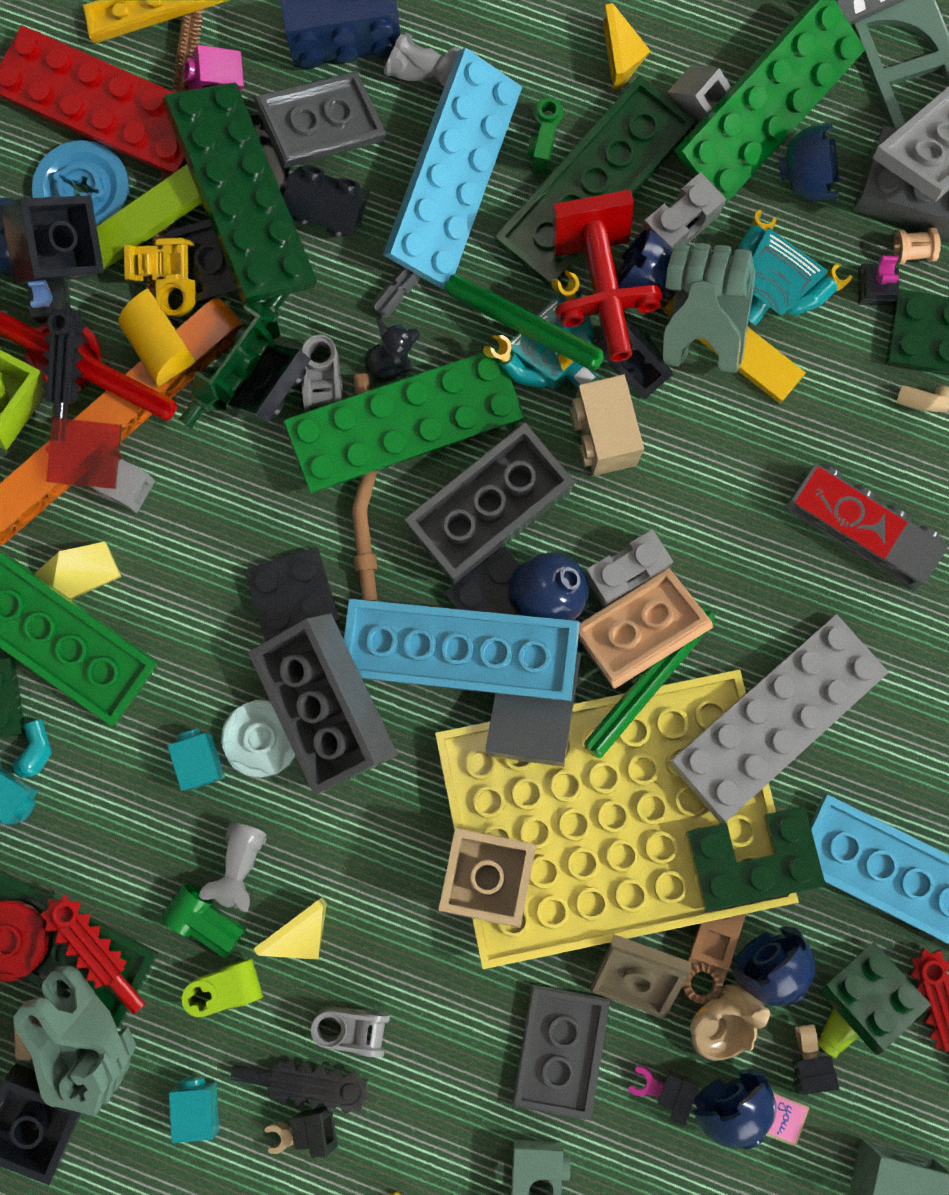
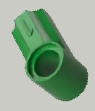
(202, 920)

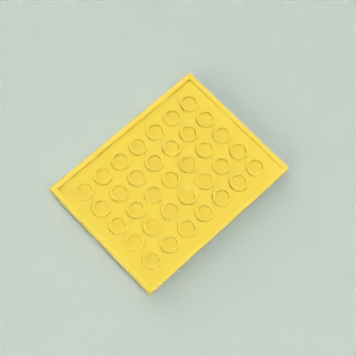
(604, 827)

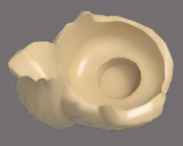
(728, 1024)

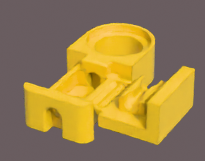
(167, 263)

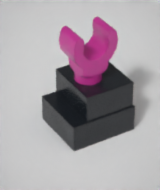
(878, 282)
(676, 1093)

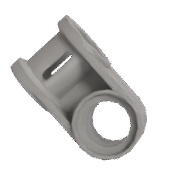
(322, 381)
(353, 1030)

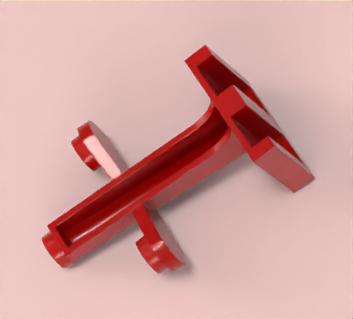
(593, 227)

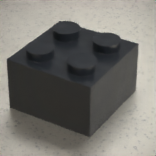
(52, 238)
(30, 1130)

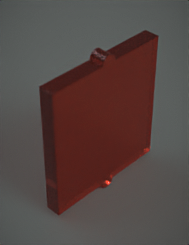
(84, 453)

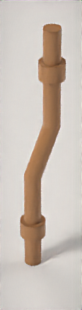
(365, 561)

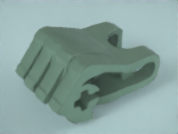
(709, 302)
(77, 1046)

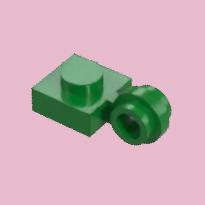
(542, 144)

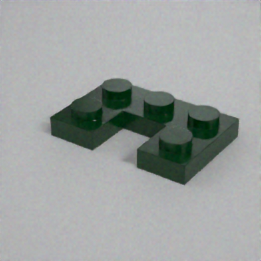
(730, 883)

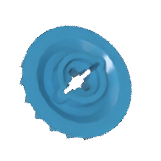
(83, 162)

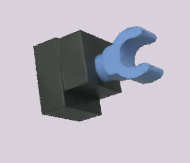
(45, 296)

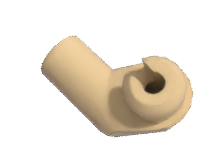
(925, 400)

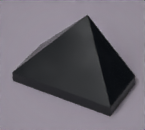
(645, 367)

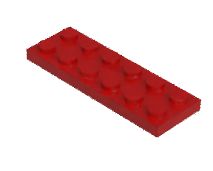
(90, 99)

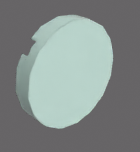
(256, 740)

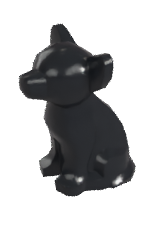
(390, 357)

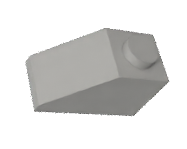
(699, 90)

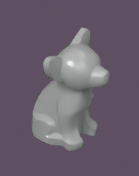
(418, 63)
(241, 854)

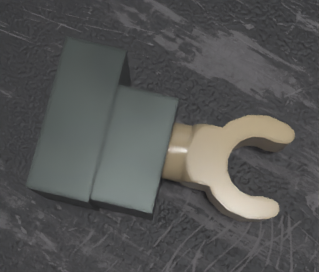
(308, 1130)

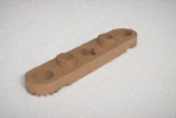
(713, 953)

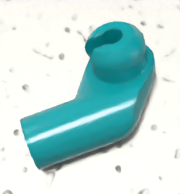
(36, 753)

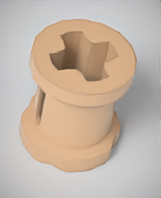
(916, 245)

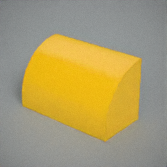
(154, 338)

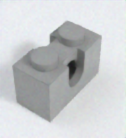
(696, 199)
(610, 575)

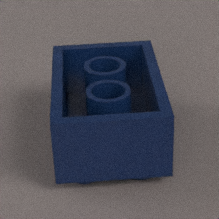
(339, 29)

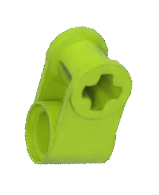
(229, 988)

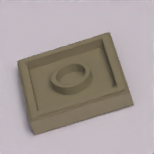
(640, 976)

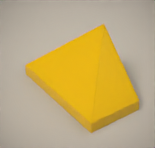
(623, 47)

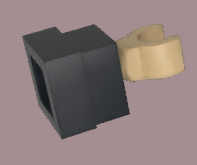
(813, 1072)

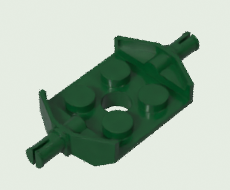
(238, 365)

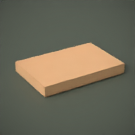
(642, 628)

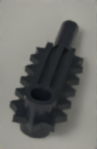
(63, 359)
(303, 1084)

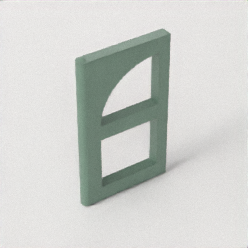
(921, 18)

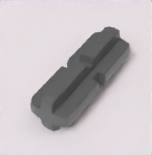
(393, 293)

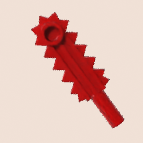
(92, 953)
(934, 984)

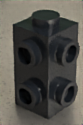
(324, 200)

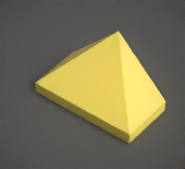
(80, 569)
(298, 937)

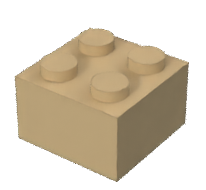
(607, 425)
(487, 878)

